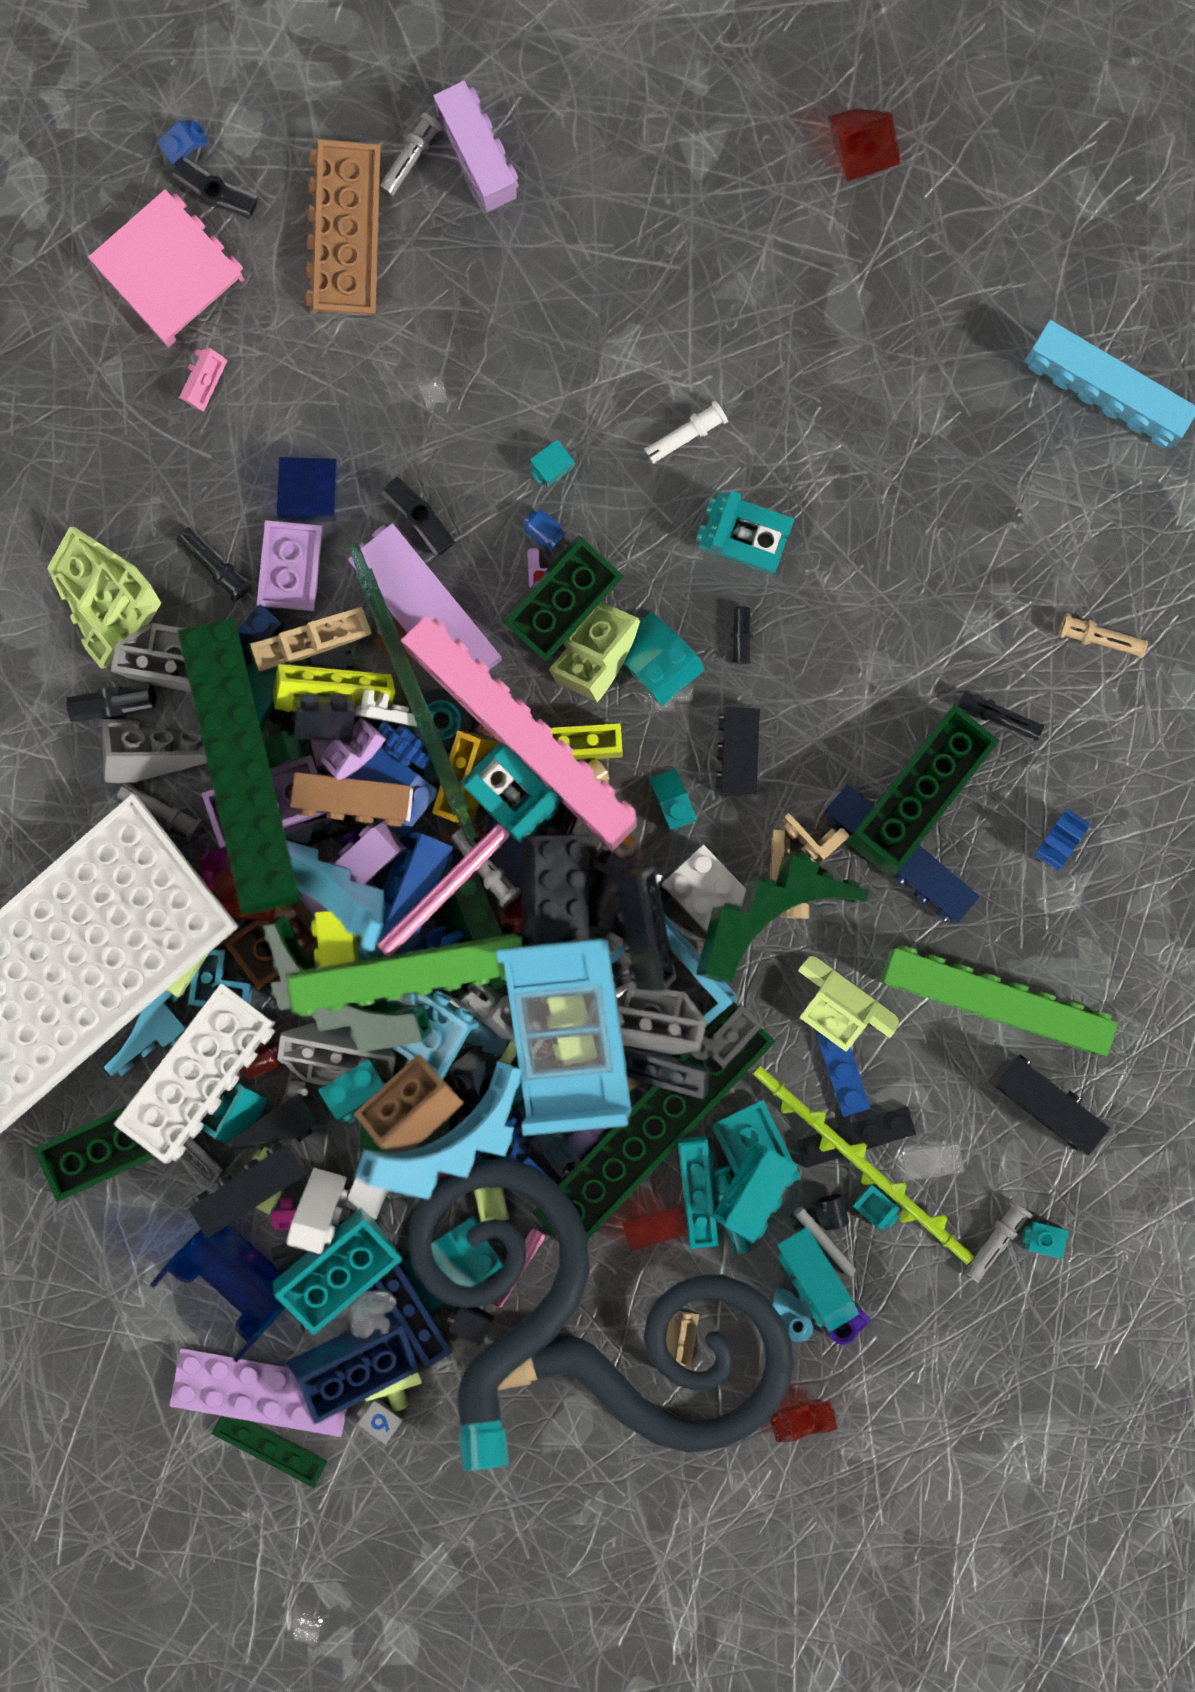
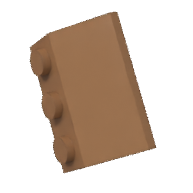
(408, 1107)

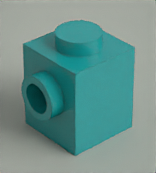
(1045, 1239)

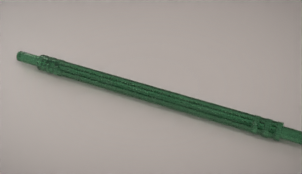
(412, 692)

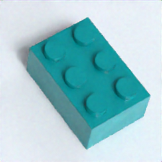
(755, 1192)
(816, 1280)

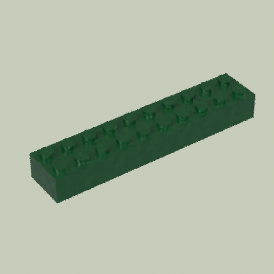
(238, 766)
(655, 1124)

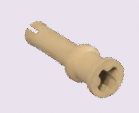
(1089, 628)

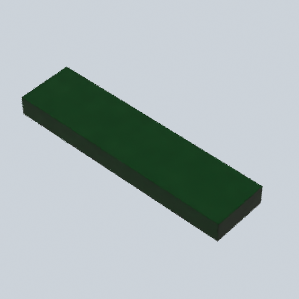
(271, 1448)

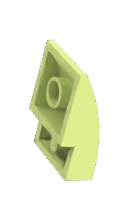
(596, 651)

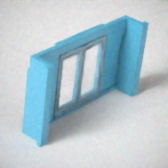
(567, 1036)

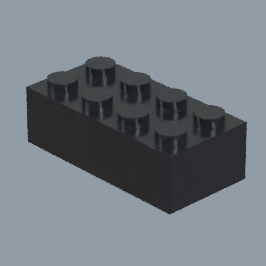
(555, 889)

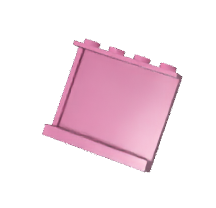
(166, 265)

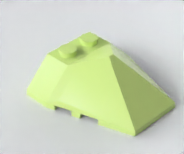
(103, 592)

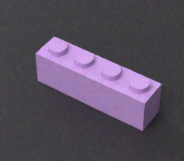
(364, 859)

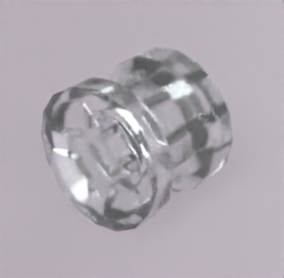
(433, 391)
(308, 1629)

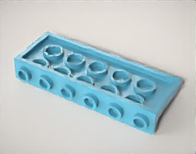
(448, 1024)

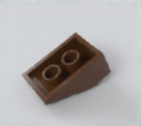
(255, 954)

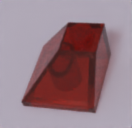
(864, 141)

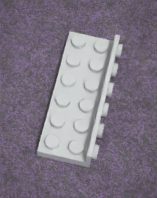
(195, 1074)

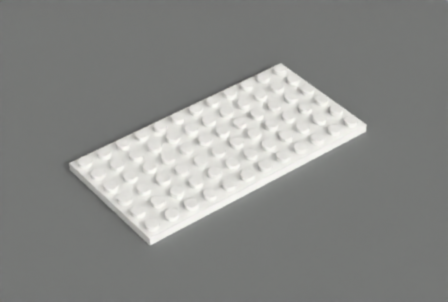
(95, 948)

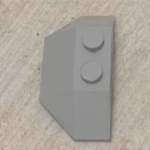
(152, 657)
(659, 1020)
(328, 1054)

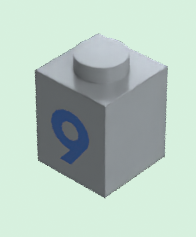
(379, 1419)

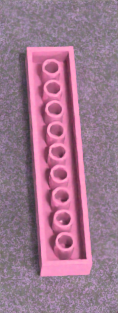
(514, 726)

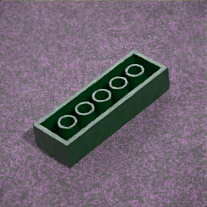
(922, 791)

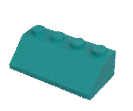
(329, 1282)

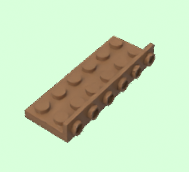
(343, 228)

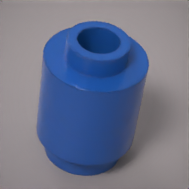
(543, 529)

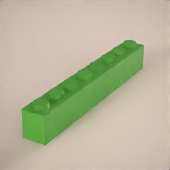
(398, 974)

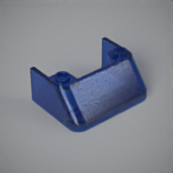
(236, 1273)

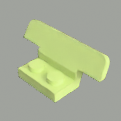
(841, 1008)

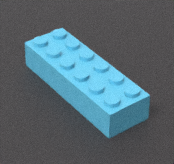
(1110, 385)

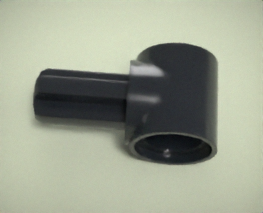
(829, 1213)

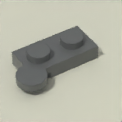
(729, 1037)

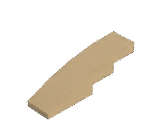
(309, 639)

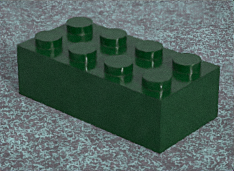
(562, 598)
(89, 1156)

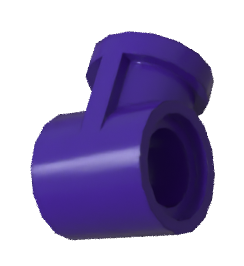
(856, 1325)

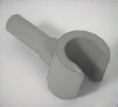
(297, 1087)

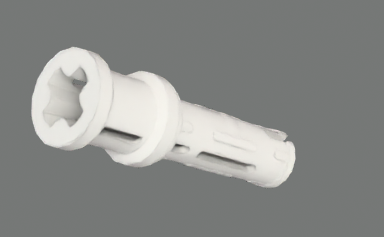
(698, 425)

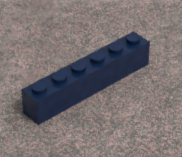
(921, 872)

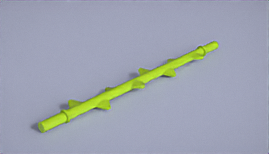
(856, 1153)

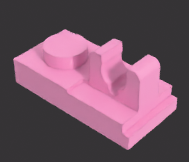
(203, 378)

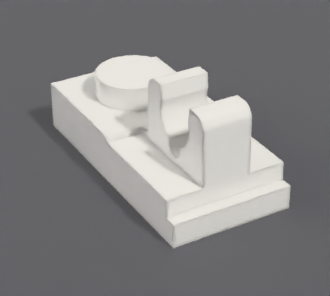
(379, 710)

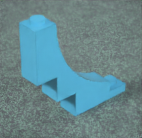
(353, 903)

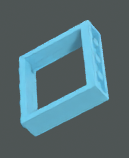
(690, 958)

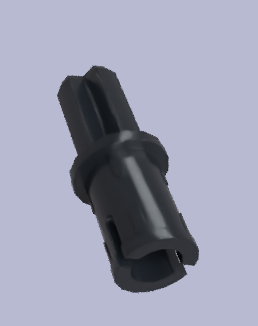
(741, 635)

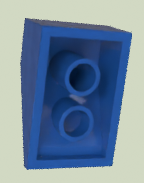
(387, 769)

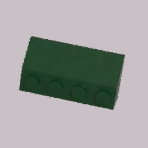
(472, 915)

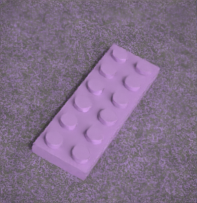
(244, 1392)

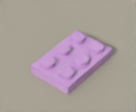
(289, 566)

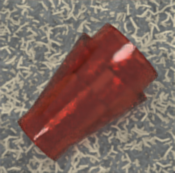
(265, 1060)

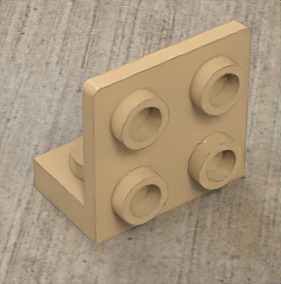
(828, 842)

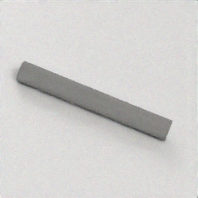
(825, 1242)

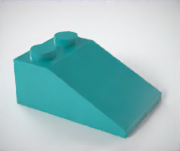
(661, 660)
(458, 1261)

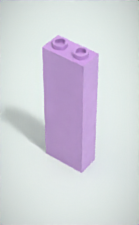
(415, 592)

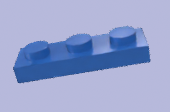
(843, 1077)

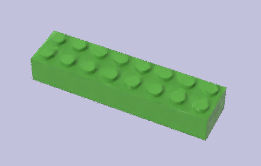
(1001, 1003)

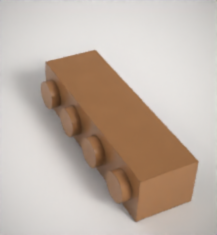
(353, 798)

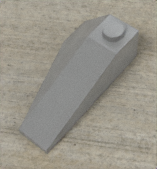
(144, 752)

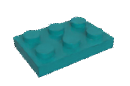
(741, 1129)

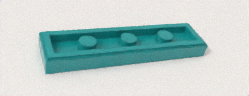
(698, 1192)

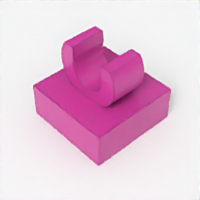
(283, 1219)

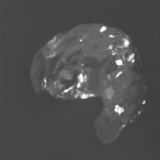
(369, 1311)

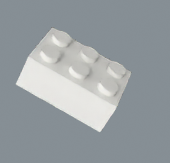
(703, 884)

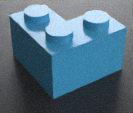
(211, 975)

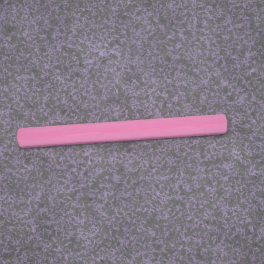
(443, 890)

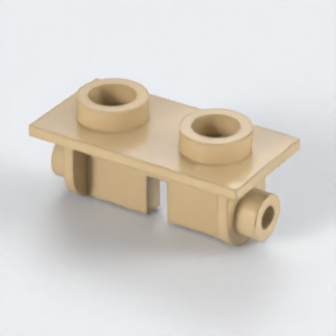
(682, 1336)

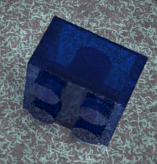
(307, 489)

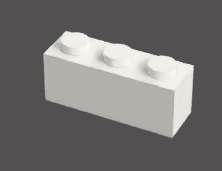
(318, 1211)

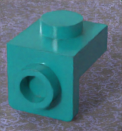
(876, 1208)

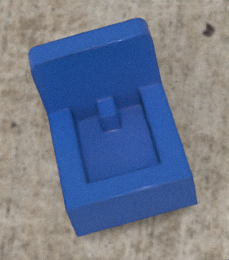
(182, 140)

